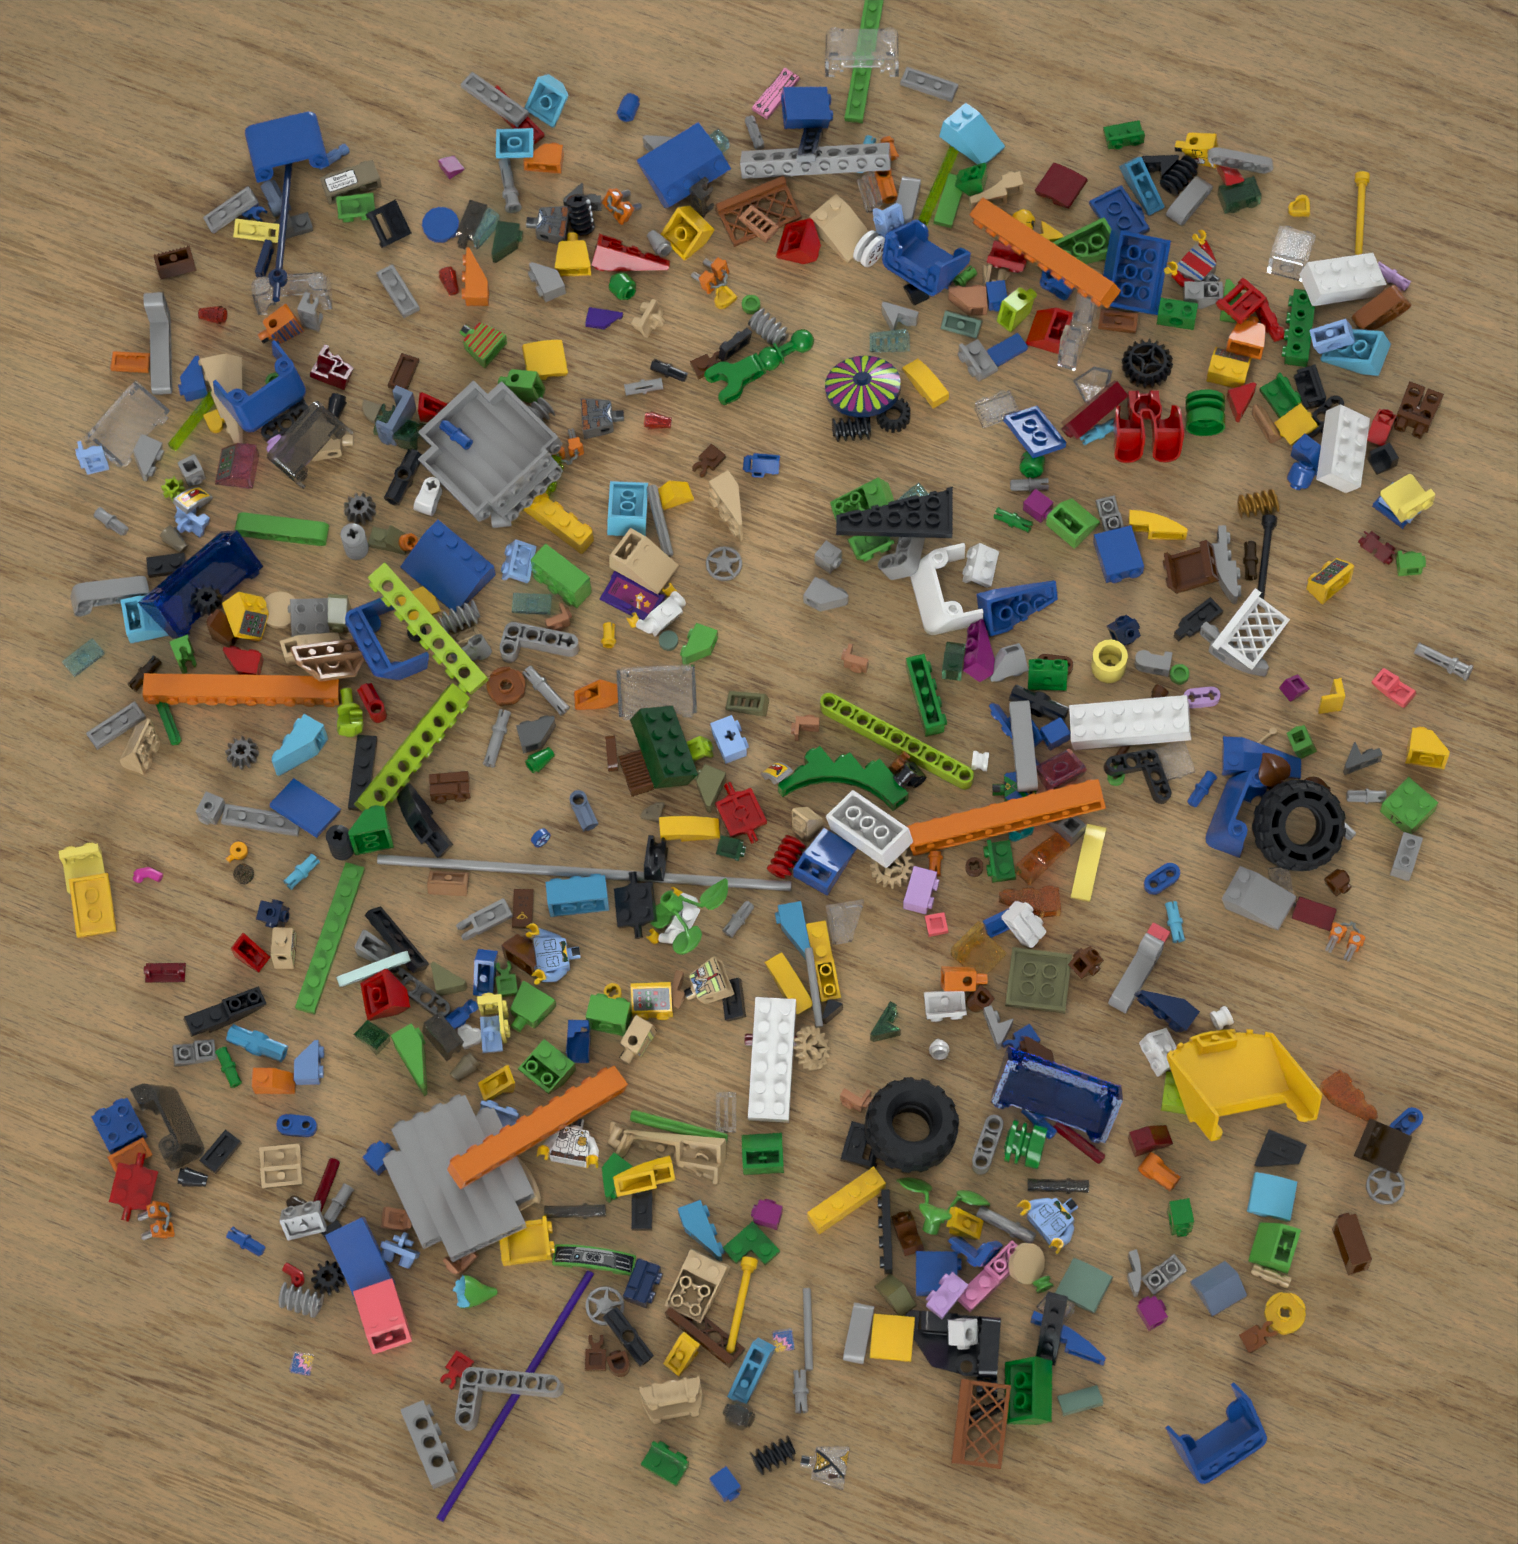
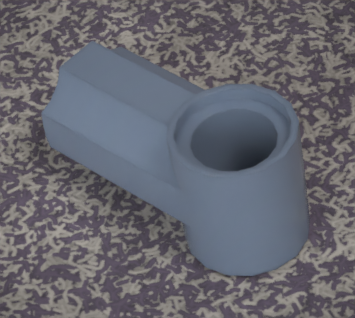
(274, 196)
(583, 811)

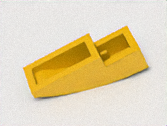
(926, 383)
(1156, 526)
(689, 828)
(788, 982)
(644, 1176)

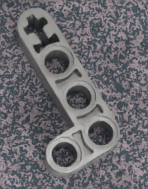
(905, 559)
(106, 592)
(540, 643)
(1137, 973)

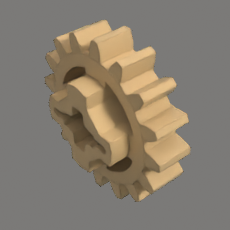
(899, 870)
(811, 1048)

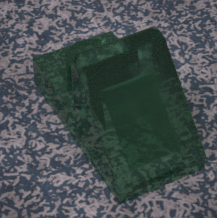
(407, 435)
(883, 1028)
(373, 1037)

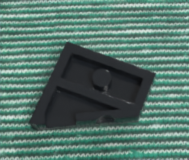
(1279, 1151)

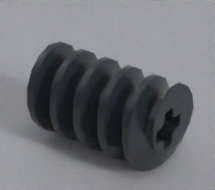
(1179, 175)
(580, 214)
(851, 428)
(339, 842)
(773, 1455)

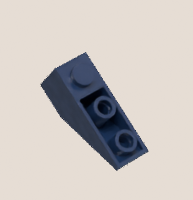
(1173, 1010)

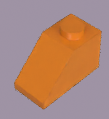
(546, 159)
(596, 695)
(272, 1081)

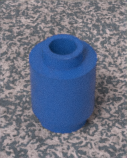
(628, 107)

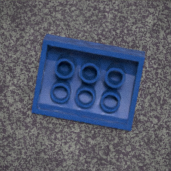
(682, 163)
(1137, 269)
(448, 566)

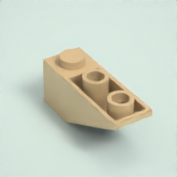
(300, 640)
(805, 823)

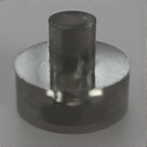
(243, 874)

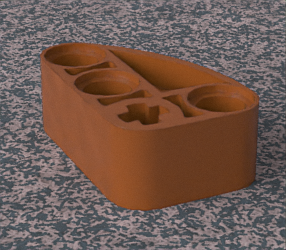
(1381, 309)

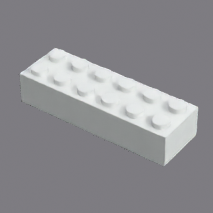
(1130, 722)
(772, 1059)

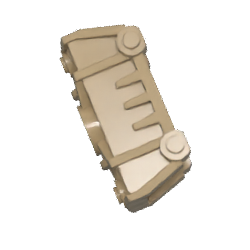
(672, 1399)

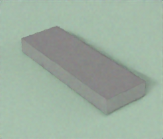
(929, 84)
(230, 209)
(398, 291)
(116, 725)

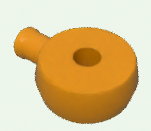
(237, 855)

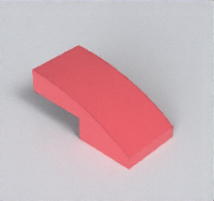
(1392, 688)

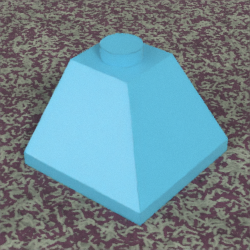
(547, 99)
(514, 143)

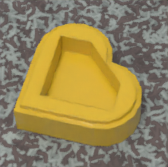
(1300, 207)
(724, 297)
(214, 421)

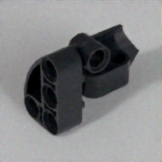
(933, 1341)

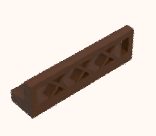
(699, 1336)

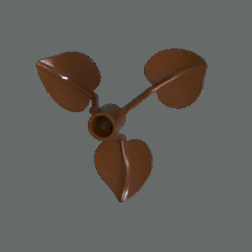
(1275, 769)

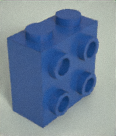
(118, 1125)
(932, 1267)

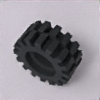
(897, 423)

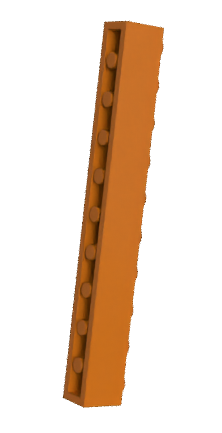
(1045, 253)
(240, 689)
(1006, 817)
(536, 1127)

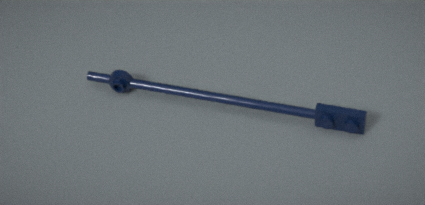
(278, 276)

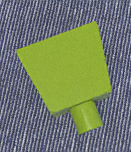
(1016, 308)

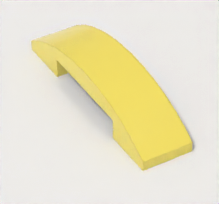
(1088, 862)

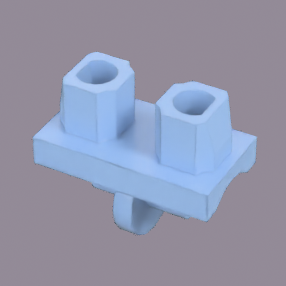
(191, 522)
(491, 1034)
(408, 1255)

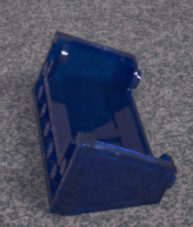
(221, 562)
(1057, 1093)

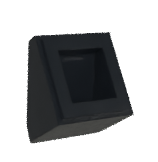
(915, 295)
(831, 1010)

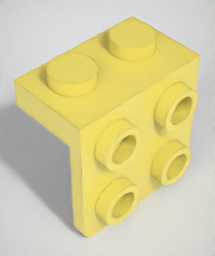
(1407, 497)
(81, 861)
(494, 1004)

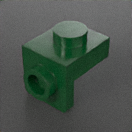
(730, 847)

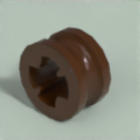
(976, 872)

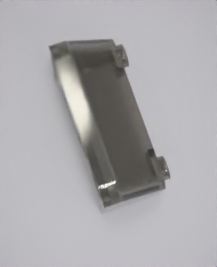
(305, 440)

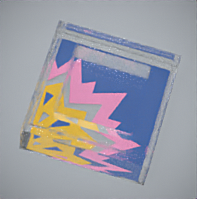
(783, 1340)
(301, 1363)

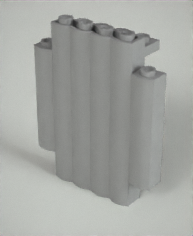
(507, 458)
(433, 1201)

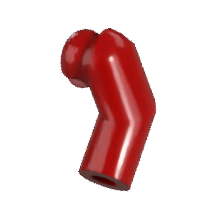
(296, 1274)

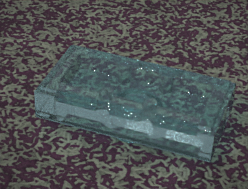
(531, 603)
(83, 657)

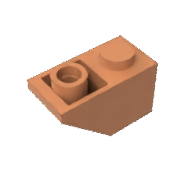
(969, 299)

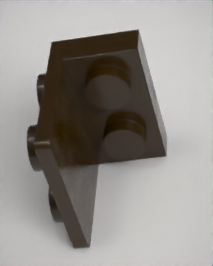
(1383, 1146)

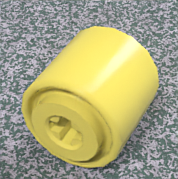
(1109, 652)

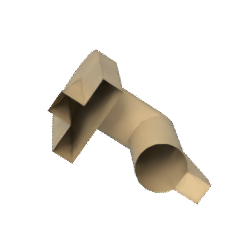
(1002, 274)
(621, 1146)

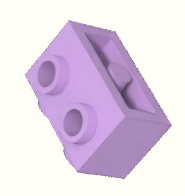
(920, 890)
(947, 1295)

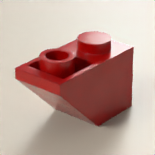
(1381, 427)
(244, 661)

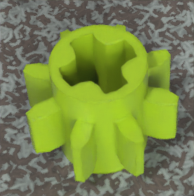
(173, 488)

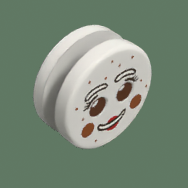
(869, 248)

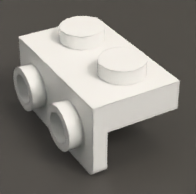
(980, 565)
(944, 1004)

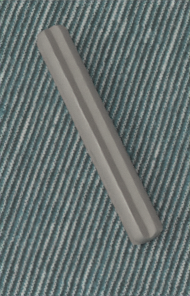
(659, 520)

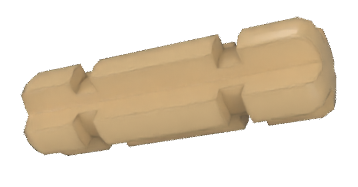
(1271, 1275)

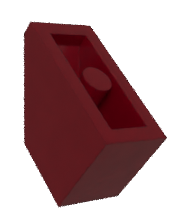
(1149, 1139)

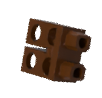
(1417, 416)

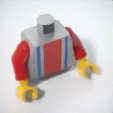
(1196, 265)

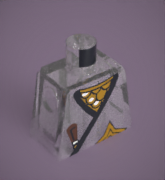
(828, 1465)

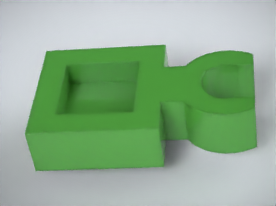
(506, 982)

